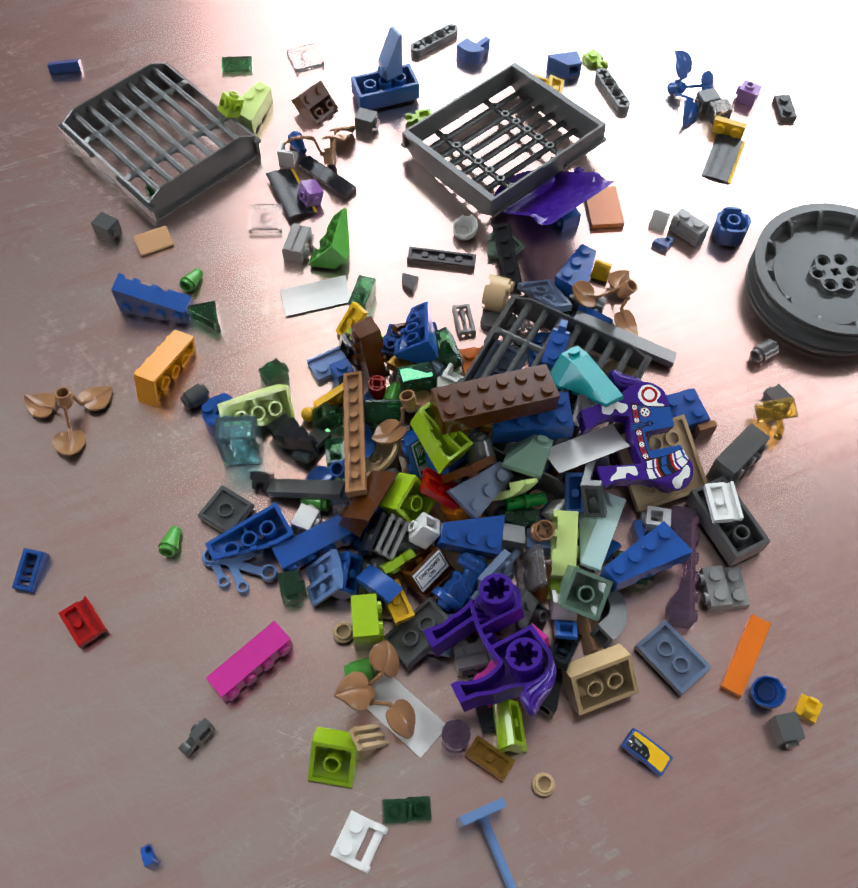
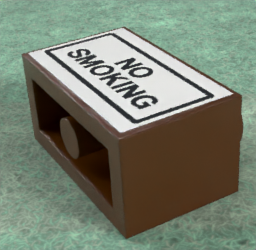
(424, 569)

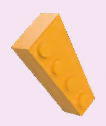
(162, 367)

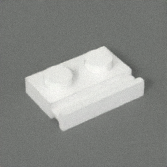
(723, 502)

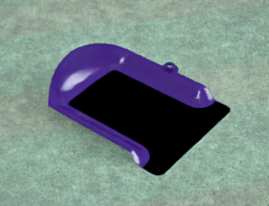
(557, 194)

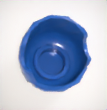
(768, 692)

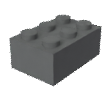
(740, 455)

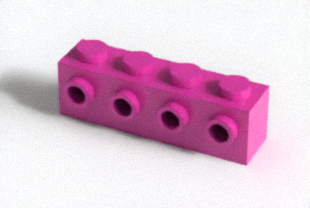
(249, 662)

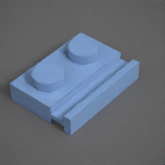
(321, 363)

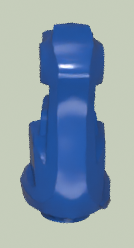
(460, 586)

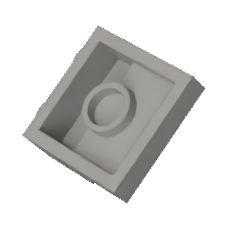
(723, 588)

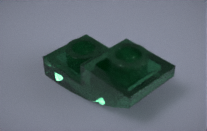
(406, 810)

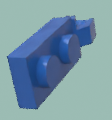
(556, 344)

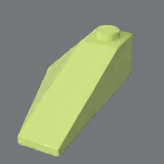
(263, 403)

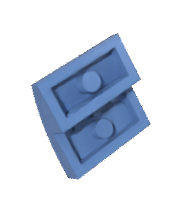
(325, 577)

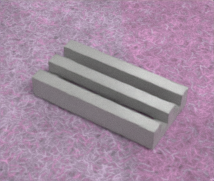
(466, 331)
(398, 520)

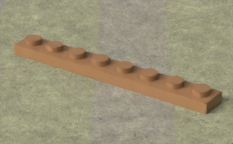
(354, 435)

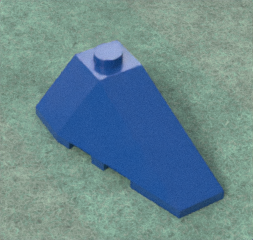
(418, 337)
(257, 532)

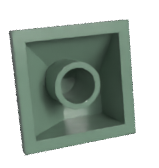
(529, 455)
(584, 592)

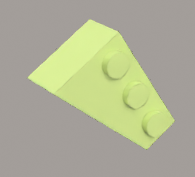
(256, 105)
(564, 542)

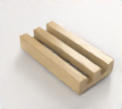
(364, 737)

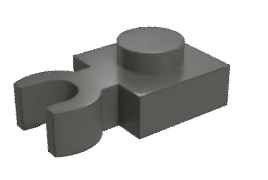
(198, 734)

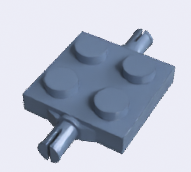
(502, 564)

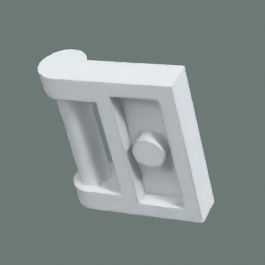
(351, 840)

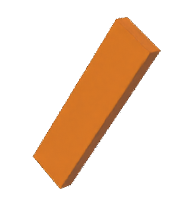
(745, 656)

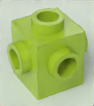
(230, 104)

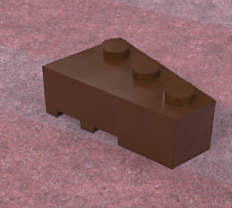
(367, 348)

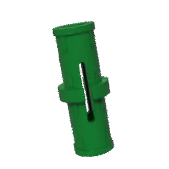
(525, 501)

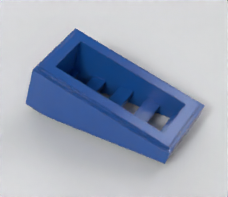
(22, 568)

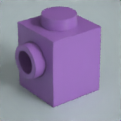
(748, 93)
(310, 192)

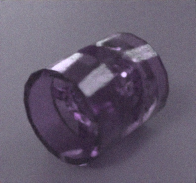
(455, 737)

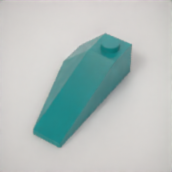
(581, 375)

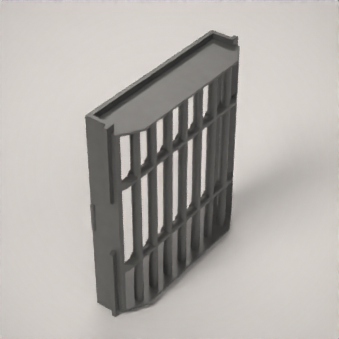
(533, 92)
(191, 182)
(580, 333)

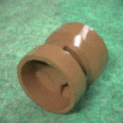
(545, 528)

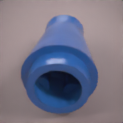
(297, 144)

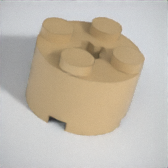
(497, 293)

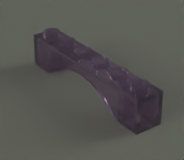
(680, 608)

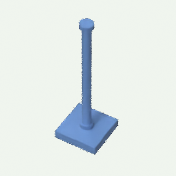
(482, 816)

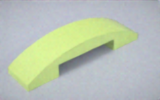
(516, 488)

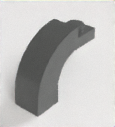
(613, 620)

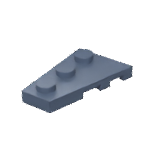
(546, 293)
(478, 492)

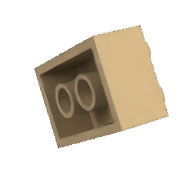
(600, 679)

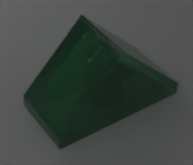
(206, 314)
(334, 450)

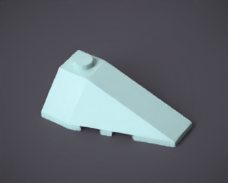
(598, 532)

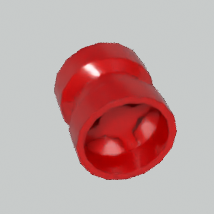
(377, 387)

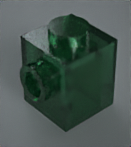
(274, 373)
(327, 417)
(291, 587)

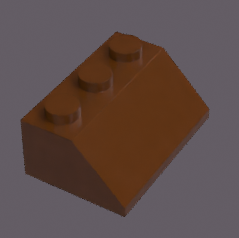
(361, 510)

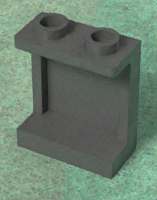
(593, 490)

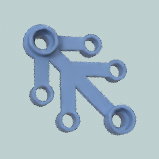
(238, 563)

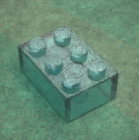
(239, 440)

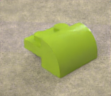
(509, 727)

